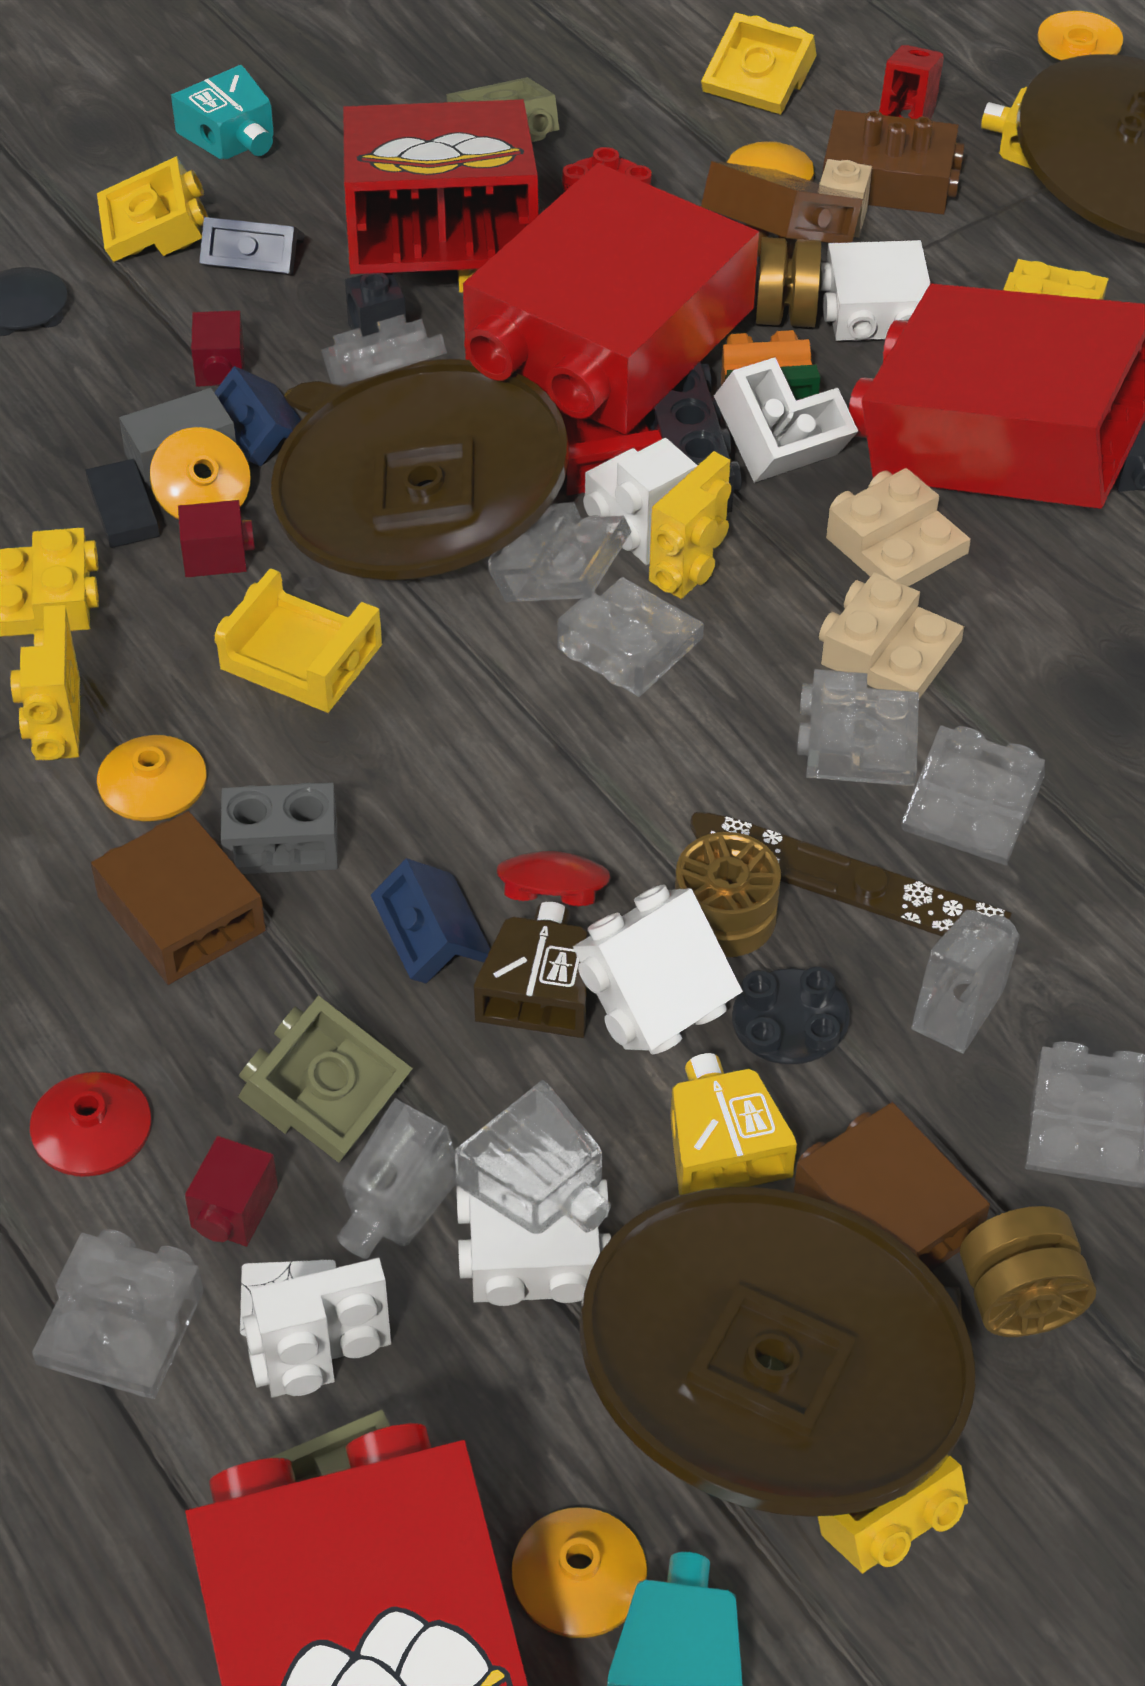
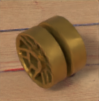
(788, 282)
(735, 887)
(1027, 1271)

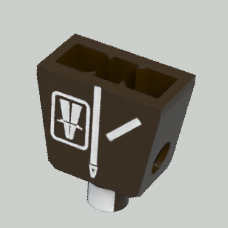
(534, 975)

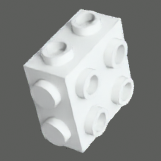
(871, 286)
(656, 969)
(518, 1265)

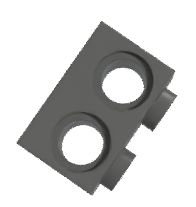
(280, 827)

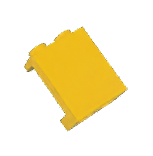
(296, 644)

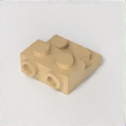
(895, 528)
(888, 636)

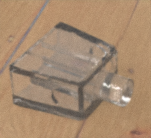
(972, 952)
(535, 1164)
(397, 1180)

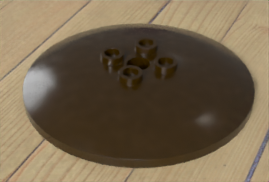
(1087, 138)
(357, 460)
(742, 1273)

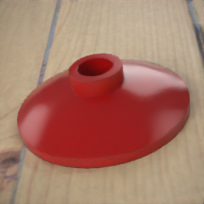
(96, 1141)

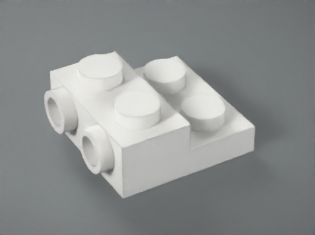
(313, 1320)

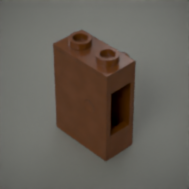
(911, 159)
(781, 204)

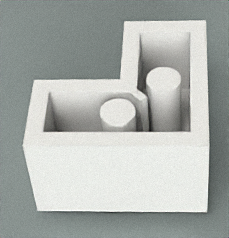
(774, 428)
(632, 486)

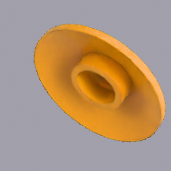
(1079, 34)
(174, 475)
(151, 778)
(573, 1599)

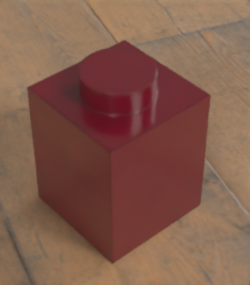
(216, 345)
(214, 538)
(231, 1191)

